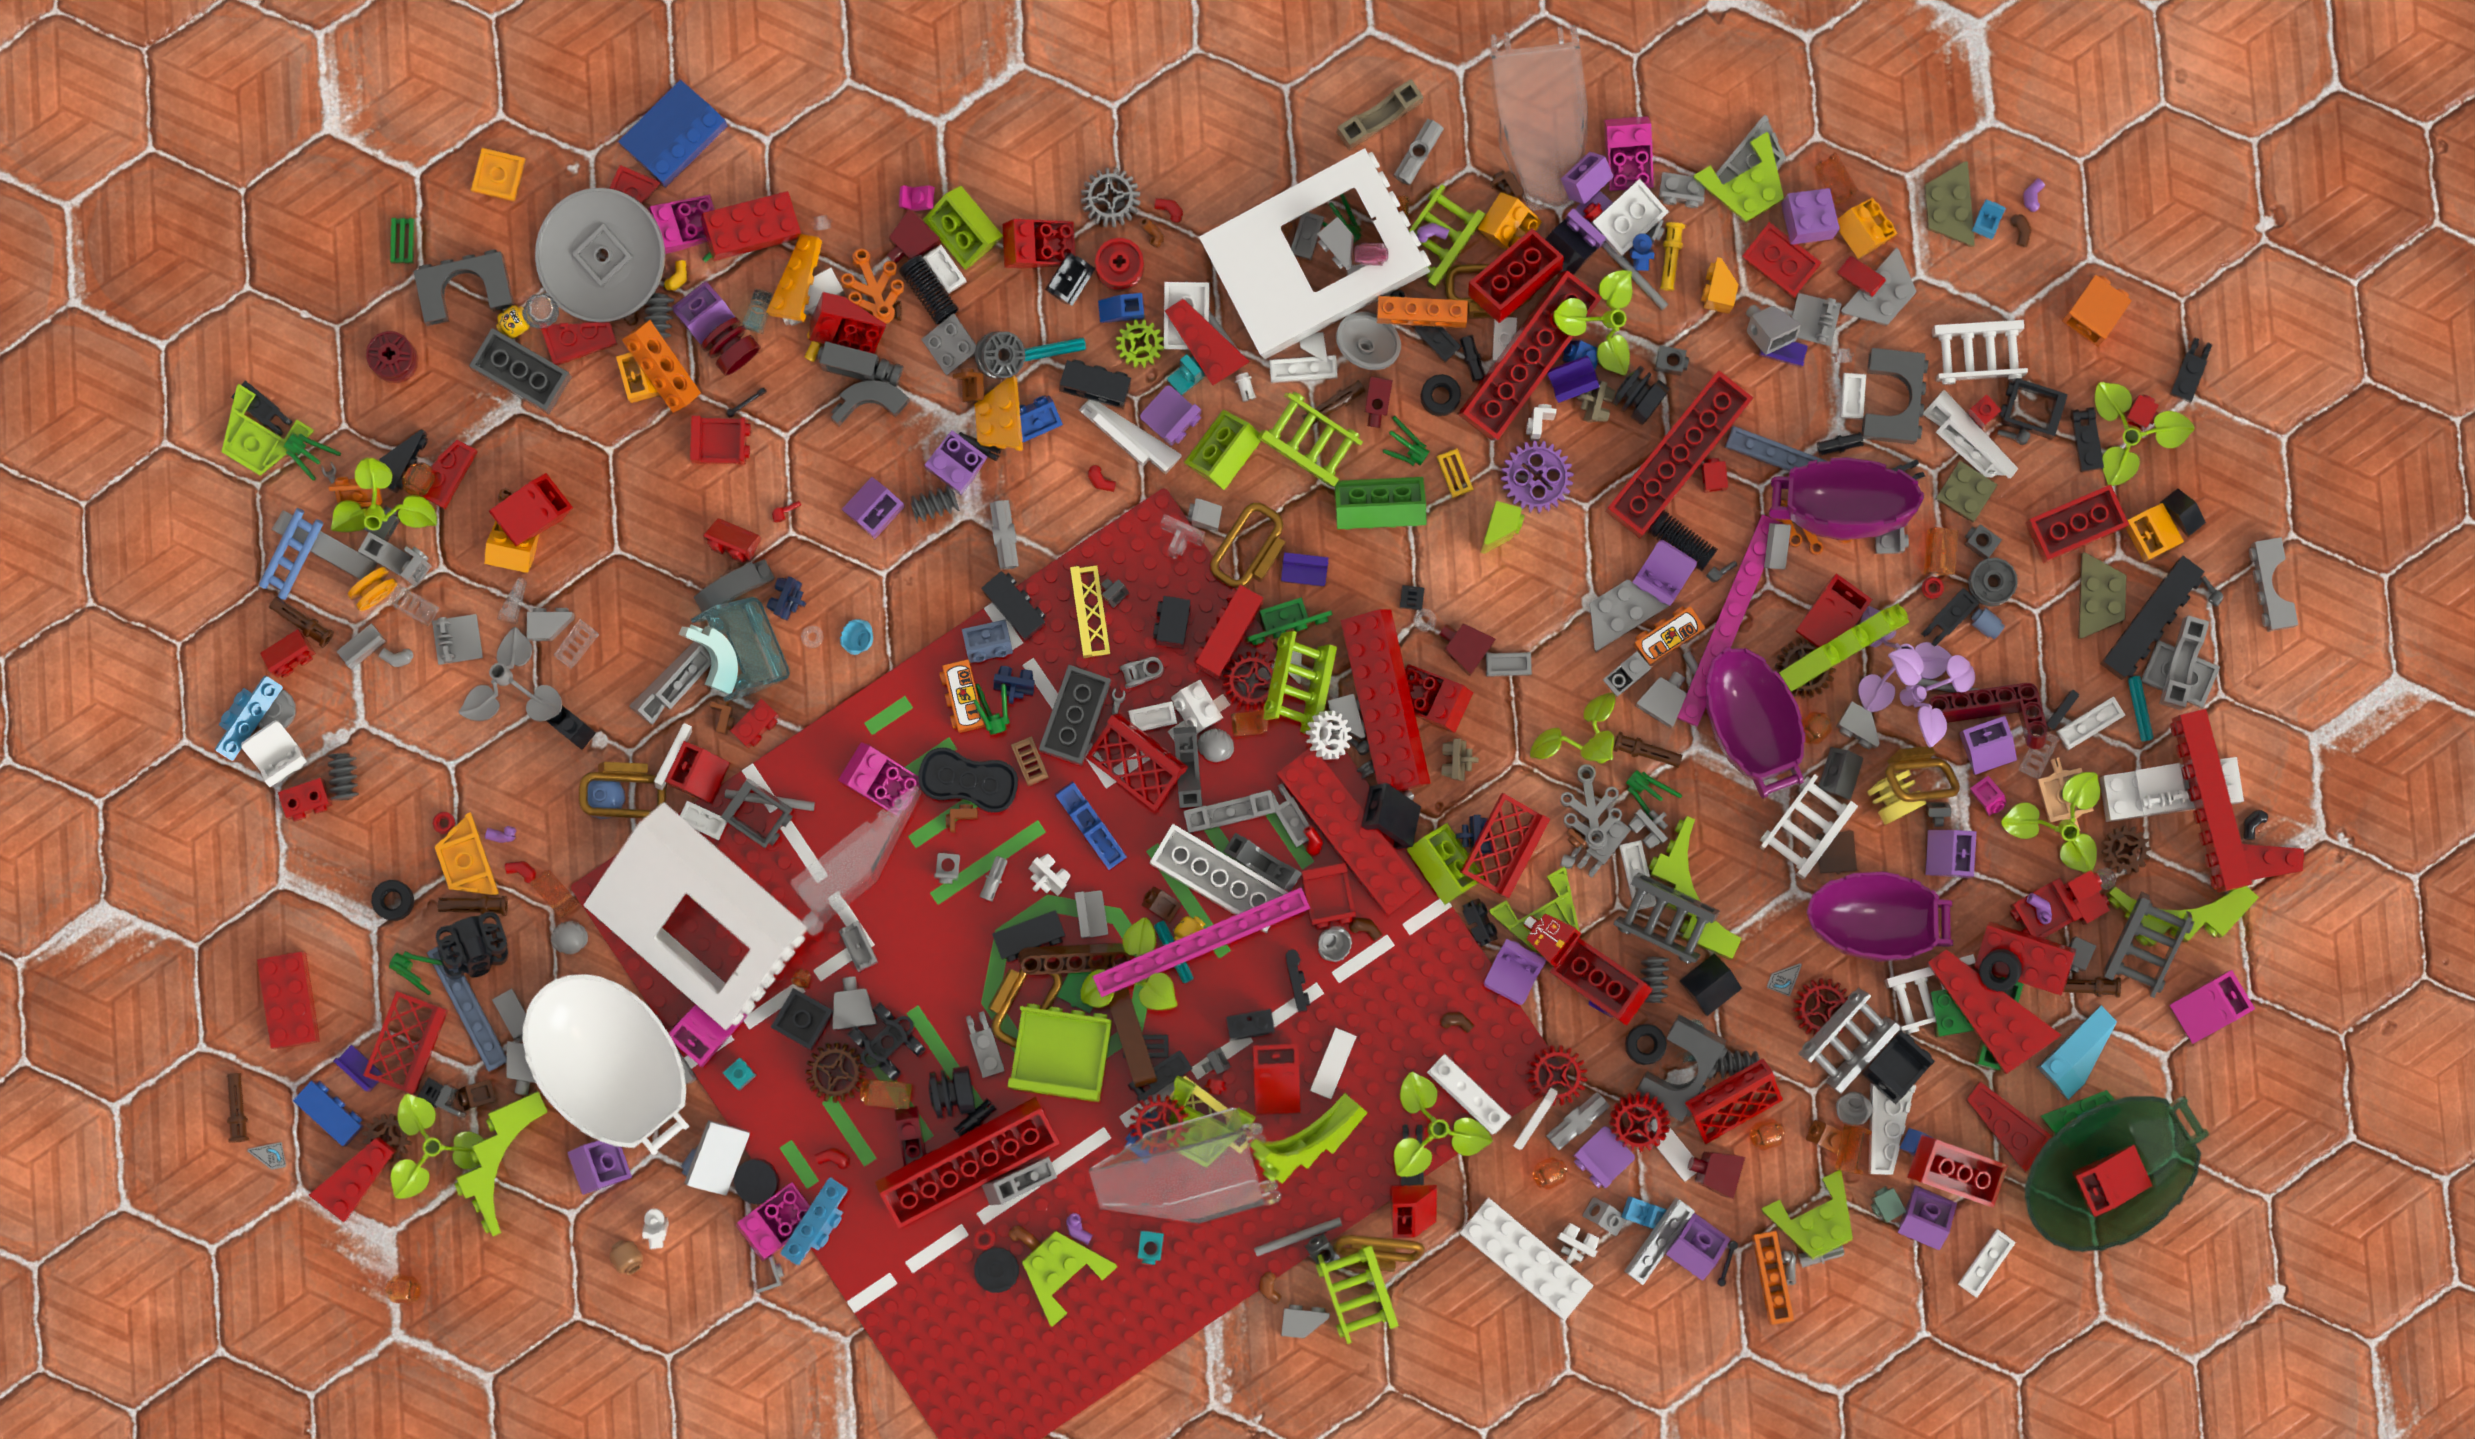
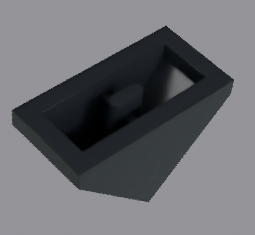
(2184, 511)

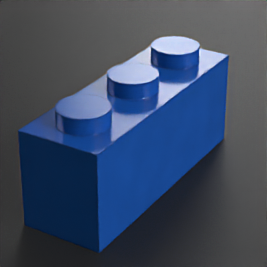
(329, 1112)

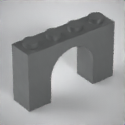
(433, 281)
(1909, 369)
(1706, 1049)

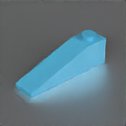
(2076, 1056)

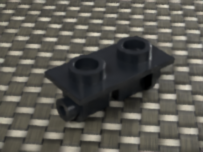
(1478, 913)

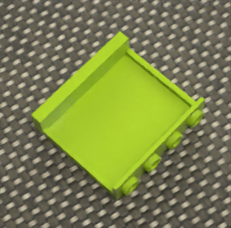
(1060, 1053)

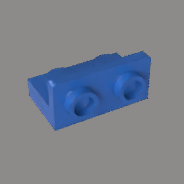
(1038, 418)

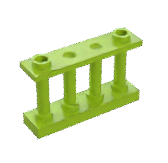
(1459, 238)
(1291, 449)
(1319, 680)
(1379, 1294)

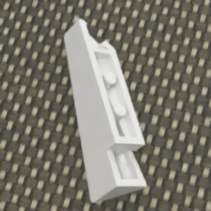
(1131, 438)
(1968, 438)

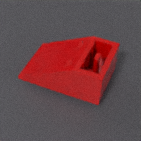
(1037, 243)
(845, 324)
(531, 510)
(733, 540)
(1833, 612)
(1437, 698)
(1276, 1079)
(2112, 1180)

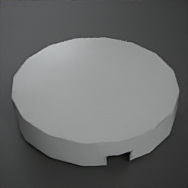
(282, 710)

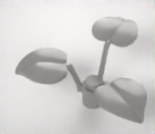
(481, 700)

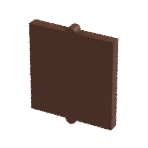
(1839, 855)

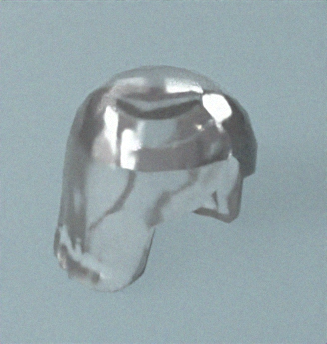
(540, 311)

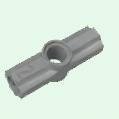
(1426, 140)
(1004, 534)
(1577, 1121)

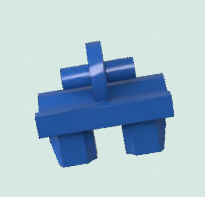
(1641, 251)

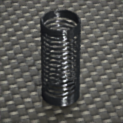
(910, 269)
(1681, 540)

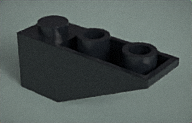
(402, 457)
(572, 728)

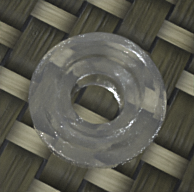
(821, 222)
(1843, 355)
(1424, 626)
(807, 631)
(2107, 877)

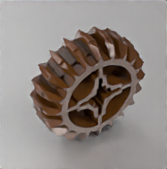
(1800, 648)
(818, 1066)

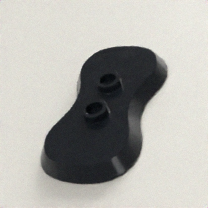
(950, 775)

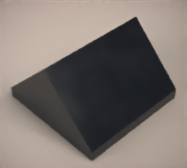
(1571, 246)
(1711, 984)

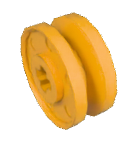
(372, 589)

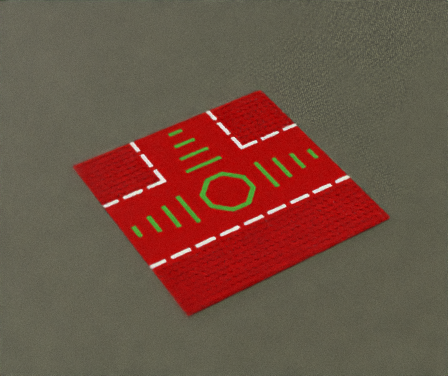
(991, 1359)

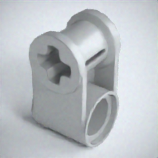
(1140, 672)

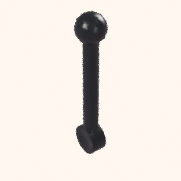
(731, 412)
(1733, 1246)

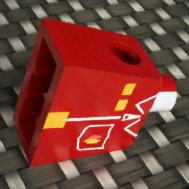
(1551, 937)

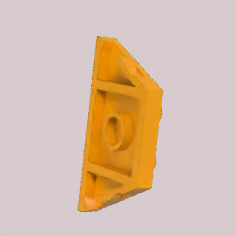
(999, 417)
(465, 859)

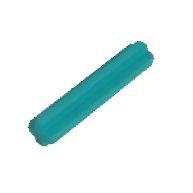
(1055, 349)
(2140, 708)
(1166, 938)

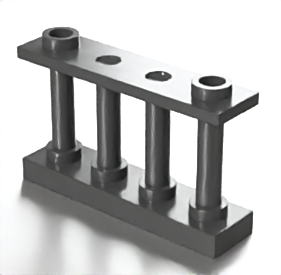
(1684, 905)
(2135, 927)

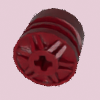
(727, 342)
(401, 365)

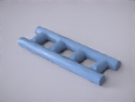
(278, 559)

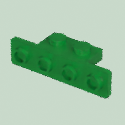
(1285, 617)

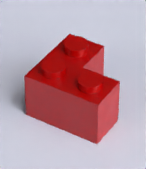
(2086, 896)

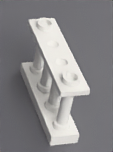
(1967, 333)
(1829, 828)
(1920, 979)
(1468, 1094)

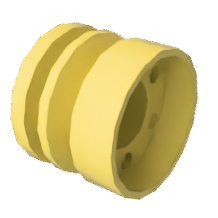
(1894, 806)

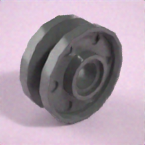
(1012, 354)
(2002, 572)

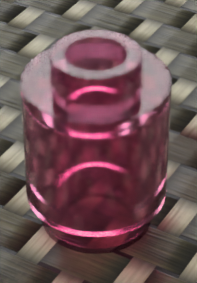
(1371, 254)

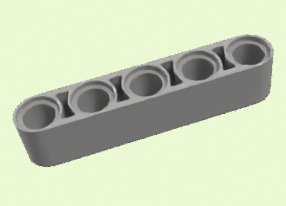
(330, 549)

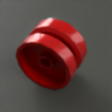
(1121, 251)

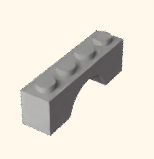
(2277, 612)
(2180, 671)

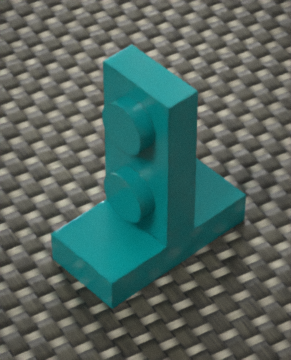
(1187, 375)

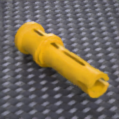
(1672, 245)

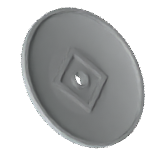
(570, 248)

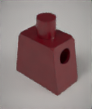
(911, 238)
(1381, 390)
(1466, 646)
(1718, 1172)

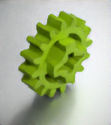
(1131, 338)

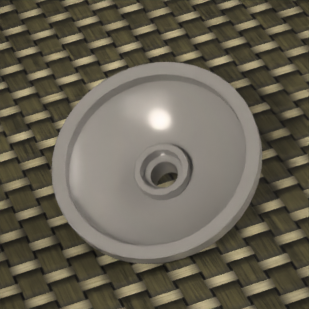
(1368, 342)

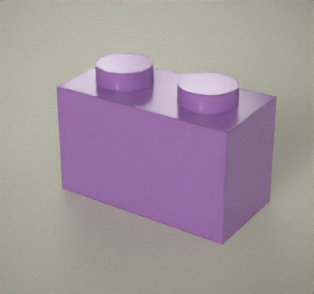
(1587, 177)

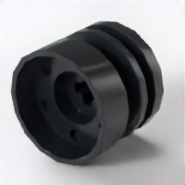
(1640, 395)
(952, 1092)

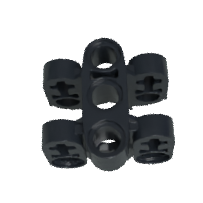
(472, 946)
(896, 1032)

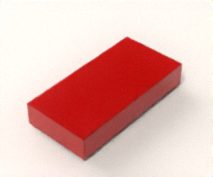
(1861, 276)

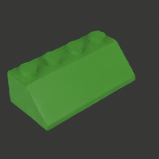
(1380, 503)

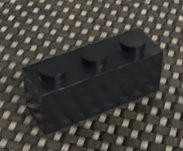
(1095, 383)
(1014, 605)
(1030, 933)

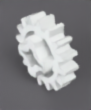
(1328, 735)

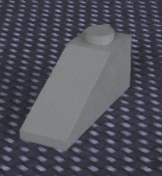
(1019, 1181)

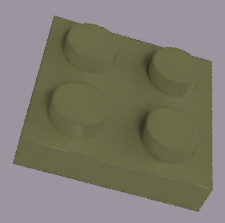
(1966, 491)

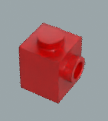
(2142, 412)

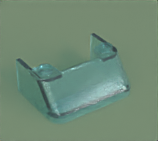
(753, 644)

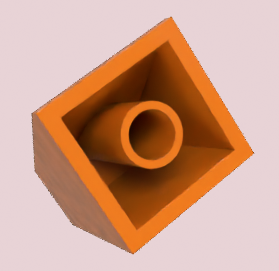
(2097, 310)

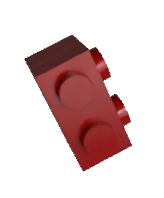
(755, 723)
(305, 799)

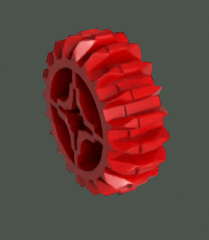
(1242, 680)
(1804, 1015)
(1570, 1061)
(1165, 1105)
(1649, 1136)

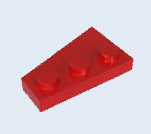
(634, 184)
(575, 341)
(449, 472)

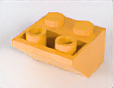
(1507, 221)
(1865, 227)
(1722, 288)
(635, 381)
(2153, 532)
(503, 553)

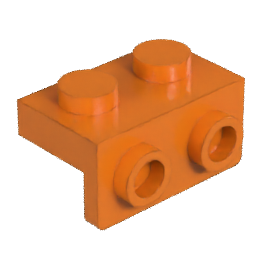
(349, 490)

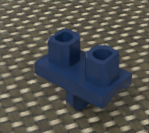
(789, 598)
(1015, 686)
(1476, 825)

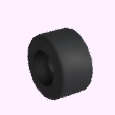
(1440, 381)
(382, 890)
(2007, 957)
(1659, 1041)

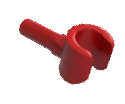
(778, 513)

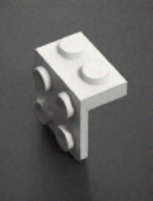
(274, 752)

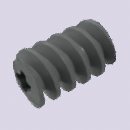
(658, 312)
(934, 503)
(342, 776)
(1655, 977)
(1735, 1063)

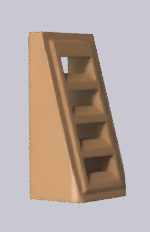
(1038, 777)

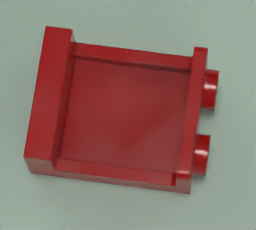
(719, 440)
(1328, 895)
(2062, 908)

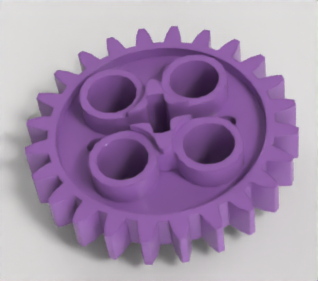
(1550, 462)

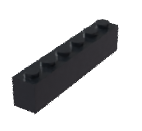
(2152, 617)

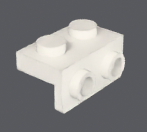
(1534, 423)
(1196, 706)

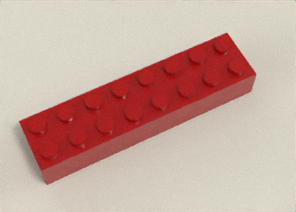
(1524, 360)
(1679, 454)
(1385, 700)
(2211, 801)
(1340, 822)
(967, 1162)

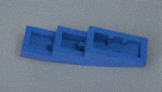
(1090, 825)

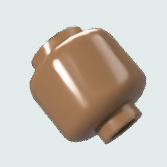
(626, 1257)

